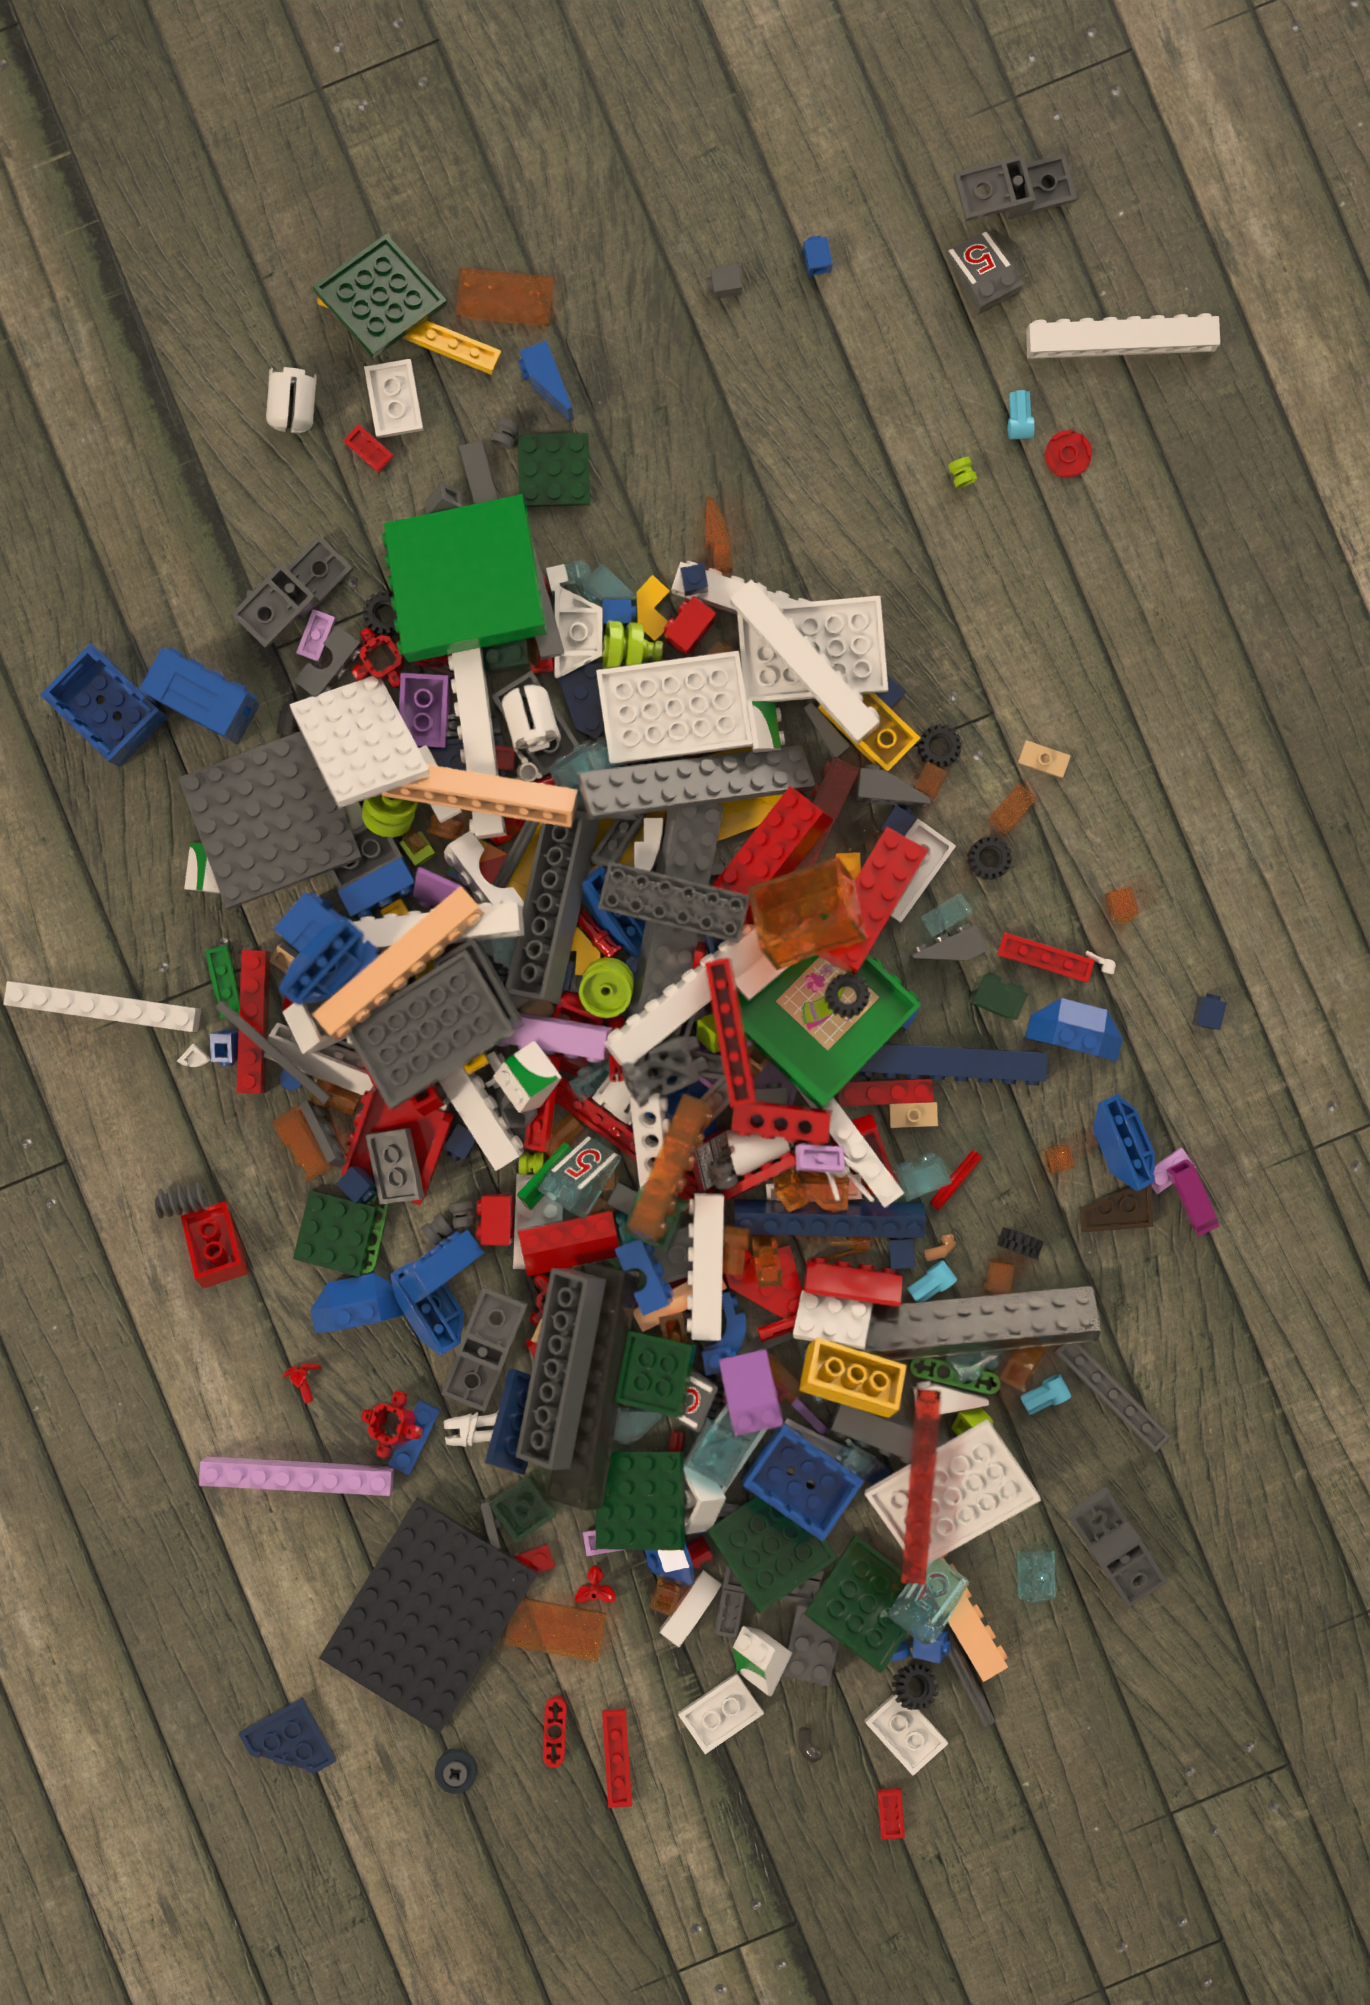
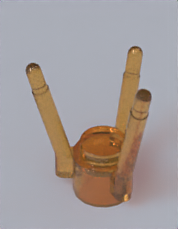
(856, 1244)

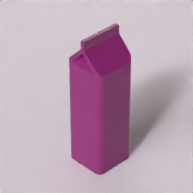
(1193, 1197)

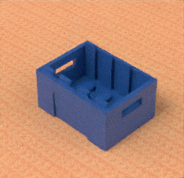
(200, 694)
(75, 699)
(308, 918)
(810, 1508)

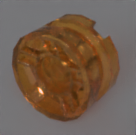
(447, 830)

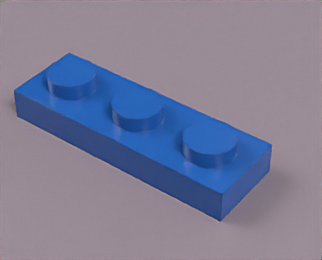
(407, 1454)

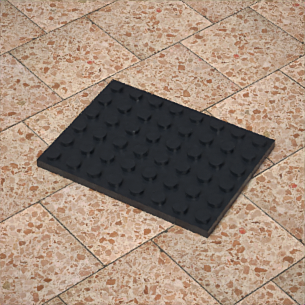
(428, 1615)

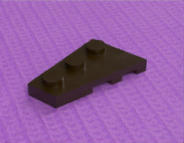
(1119, 1211)

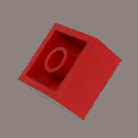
(689, 626)
(496, 1219)

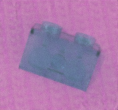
(590, 1079)
(972, 1364)
(1036, 1575)

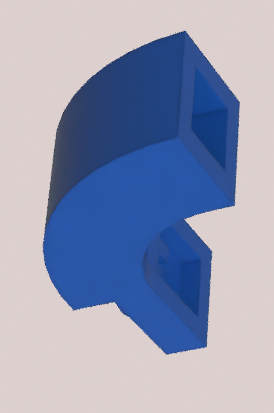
(735, 1325)

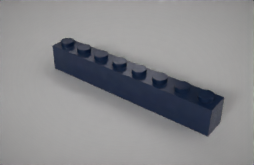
(959, 1063)
(860, 1219)

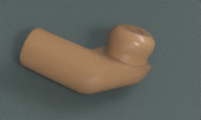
(943, 1250)

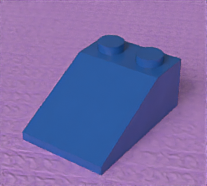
(540, 369)

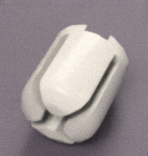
(303, 399)
(542, 715)
(617, 1097)

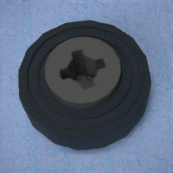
(456, 1762)

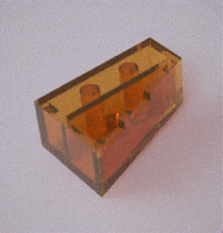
(299, 1138)

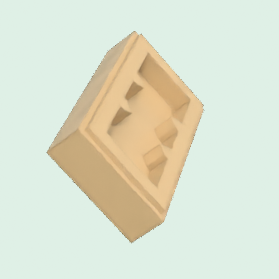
(1043, 759)
(913, 1115)

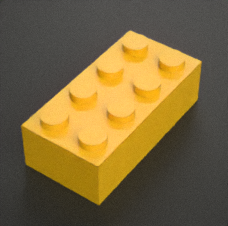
(888, 741)
(852, 1377)

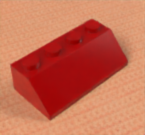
(568, 1242)
(852, 1282)

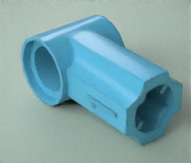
(1020, 421)
(937, 1279)
(1051, 1392)

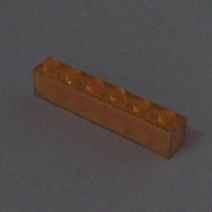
(669, 1168)

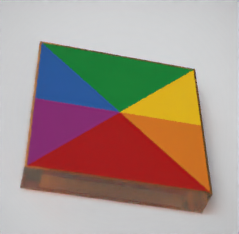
(489, 863)

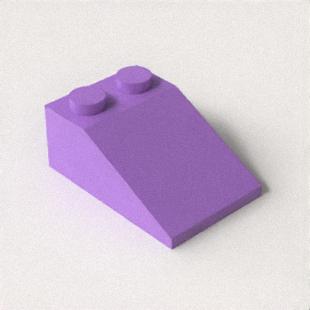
(426, 707)
(432, 889)
(750, 1392)

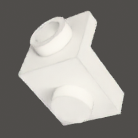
(495, 1061)

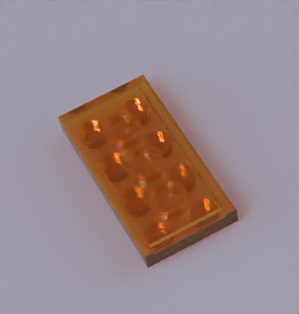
(504, 297)
(556, 1629)

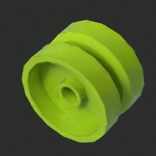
(622, 646)
(388, 815)
(606, 987)

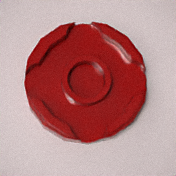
(1068, 454)

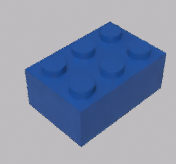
(378, 889)
(440, 1265)

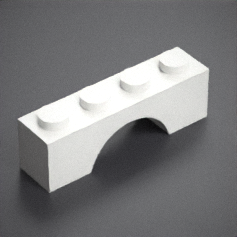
(465, 856)

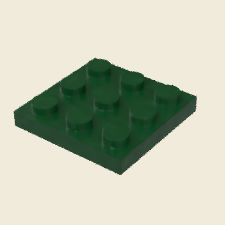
(554, 469)
(335, 1233)
(655, 1374)

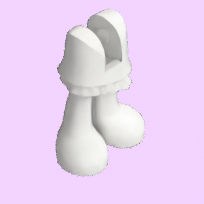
(468, 1432)

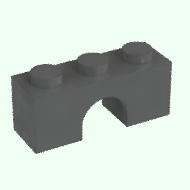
(344, 650)

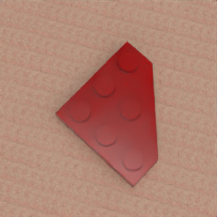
(780, 1299)

